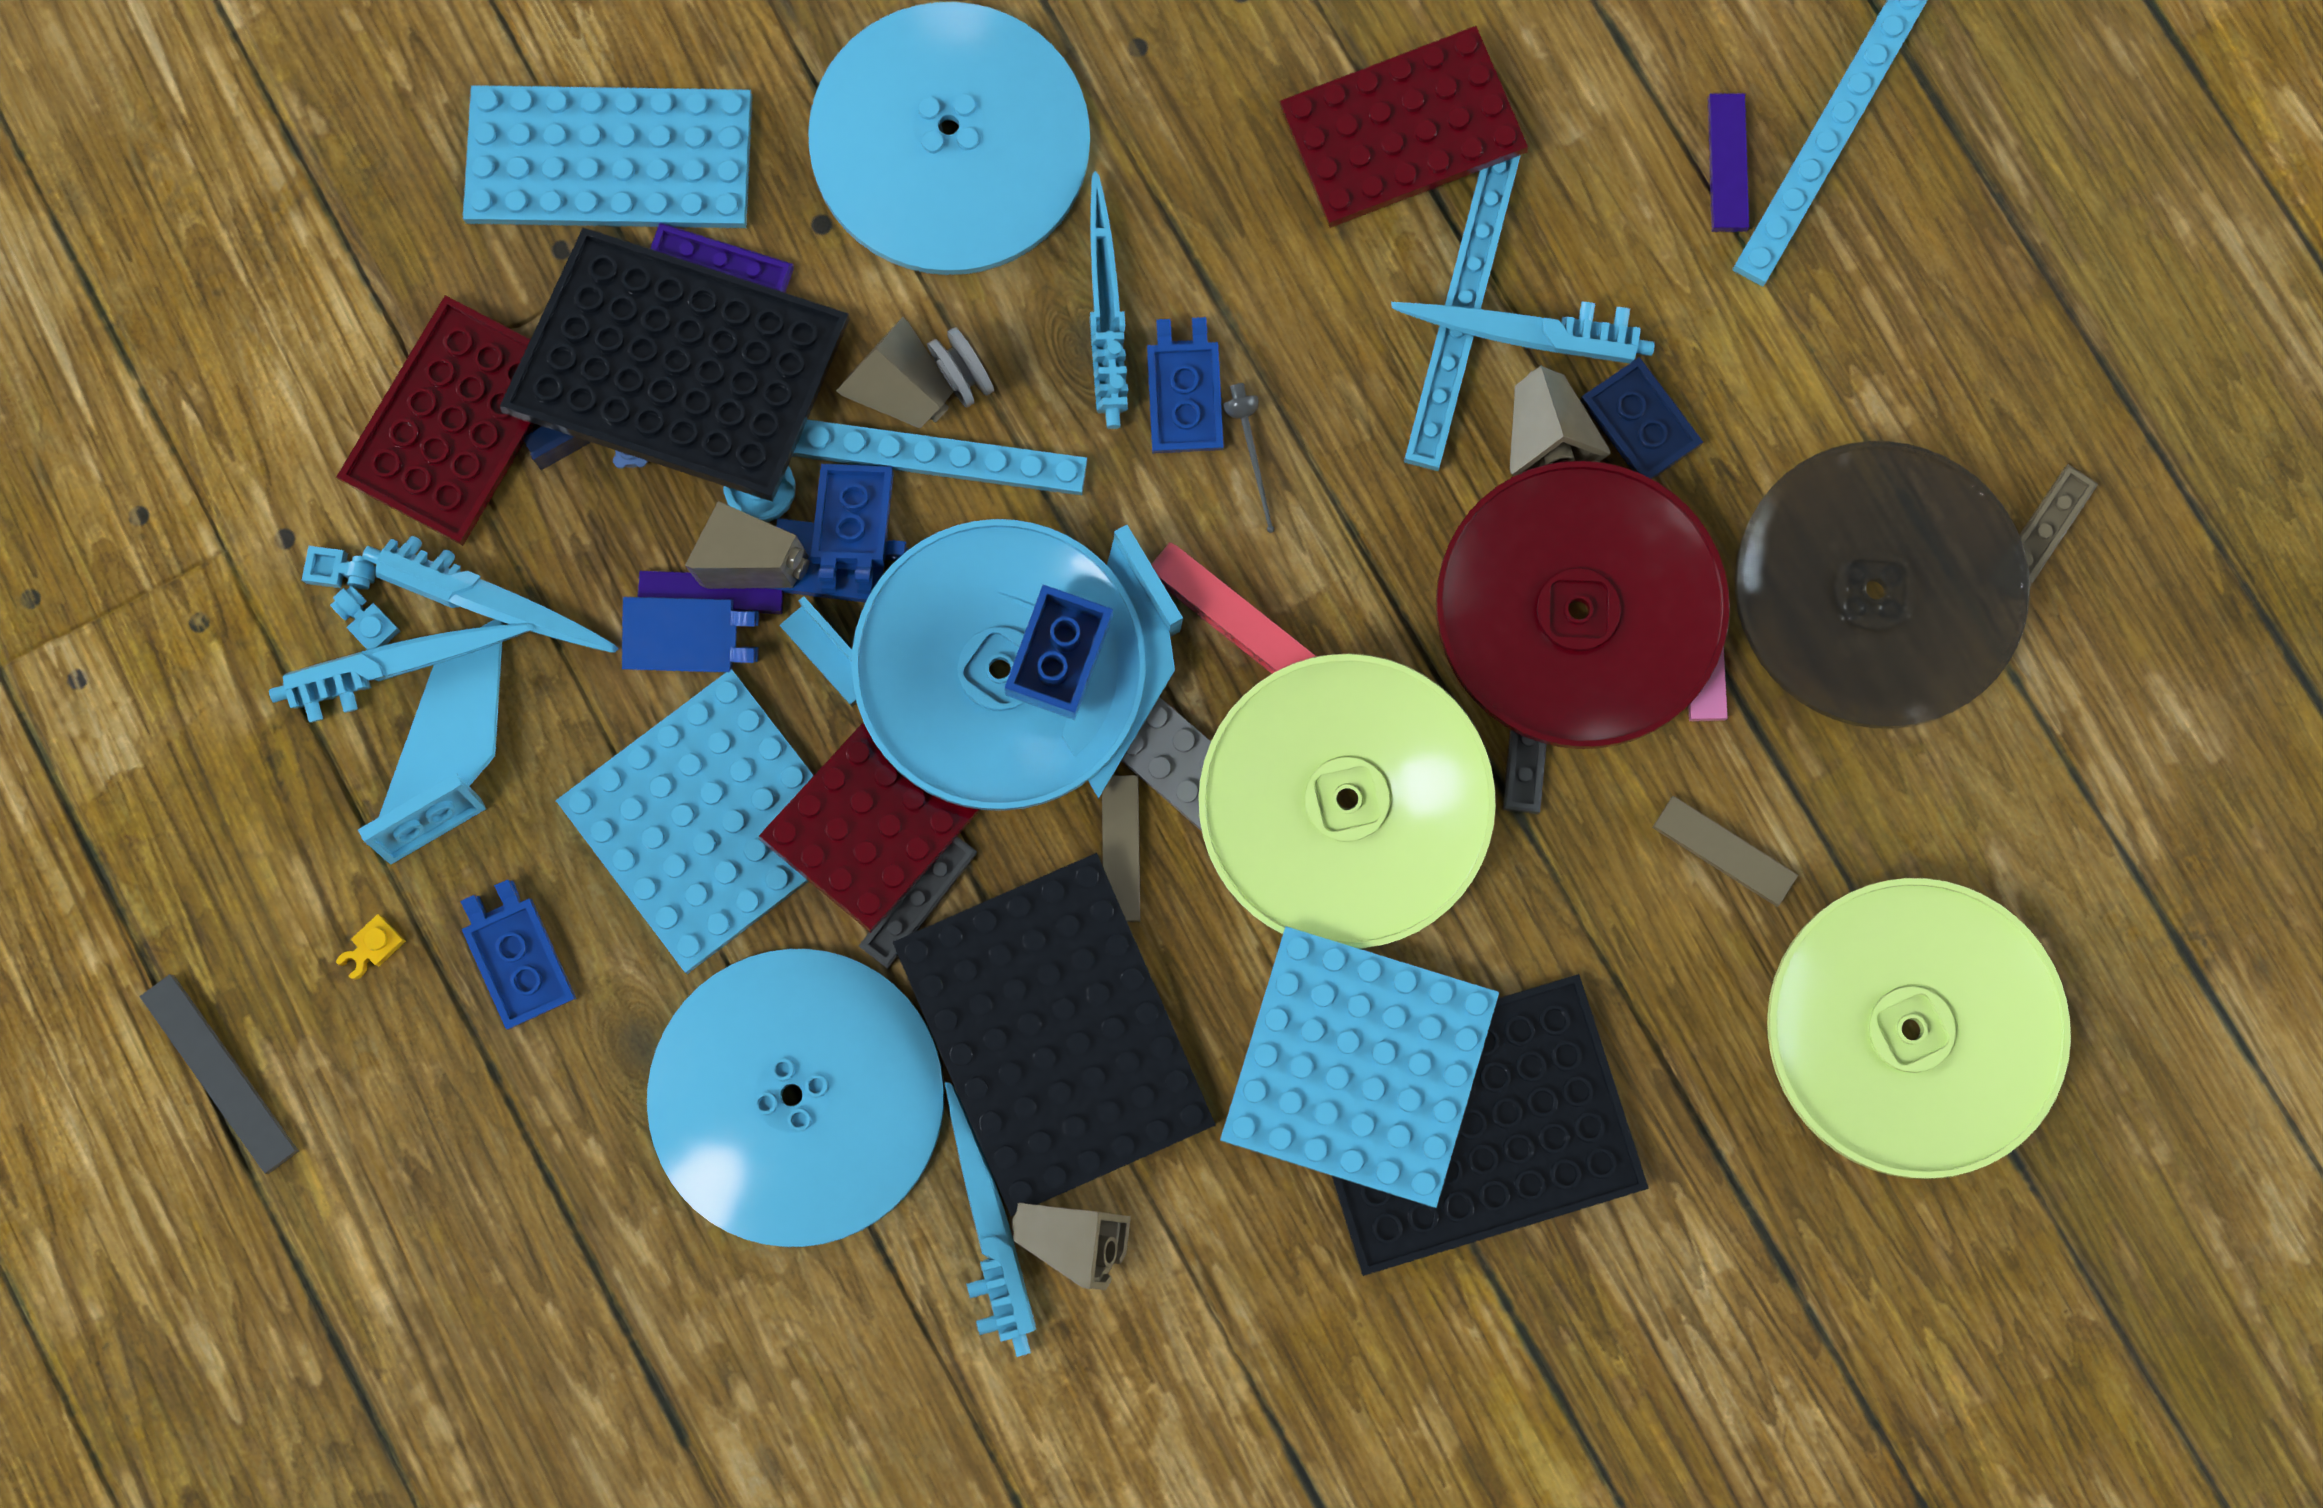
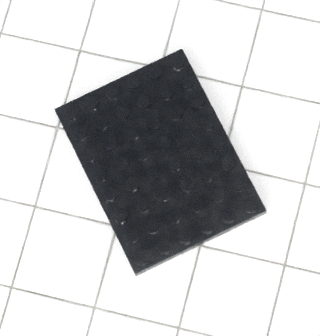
(676, 364)
(1053, 1033)
(1532, 1143)

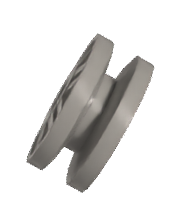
(960, 367)

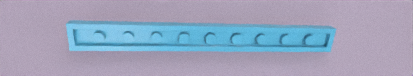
(1827, 139)
(1467, 291)
(942, 457)

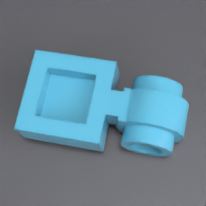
(329, 566)
(370, 626)

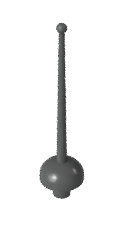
(1241, 408)

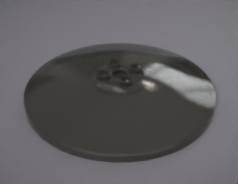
(1934, 545)

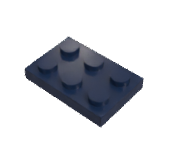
(1641, 420)

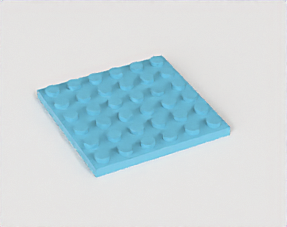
(685, 816)
(1360, 1067)

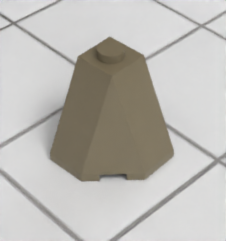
(899, 379)
(1551, 424)
(1073, 1241)

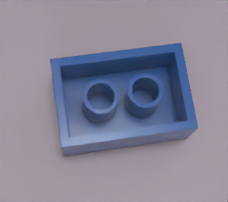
(1058, 652)

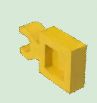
(374, 944)

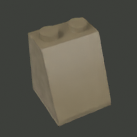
(745, 553)

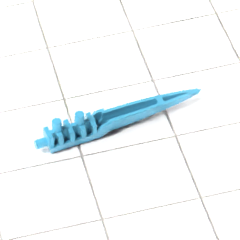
(1106, 321)
(1570, 336)
(468, 591)
(352, 672)
(1002, 1270)

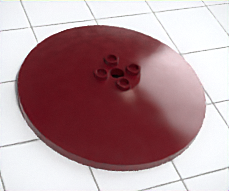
(1597, 540)

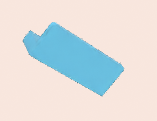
(822, 647)

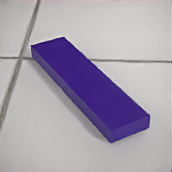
(1728, 163)
(723, 257)
(685, 586)

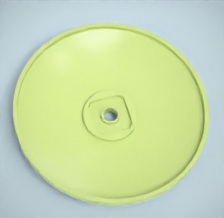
(1334, 869)
(1986, 1017)

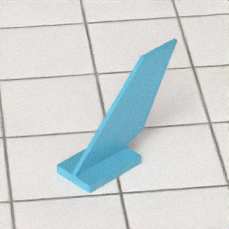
(1158, 622)
(442, 756)

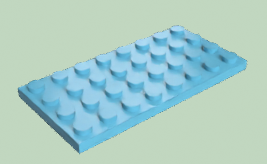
(608, 156)

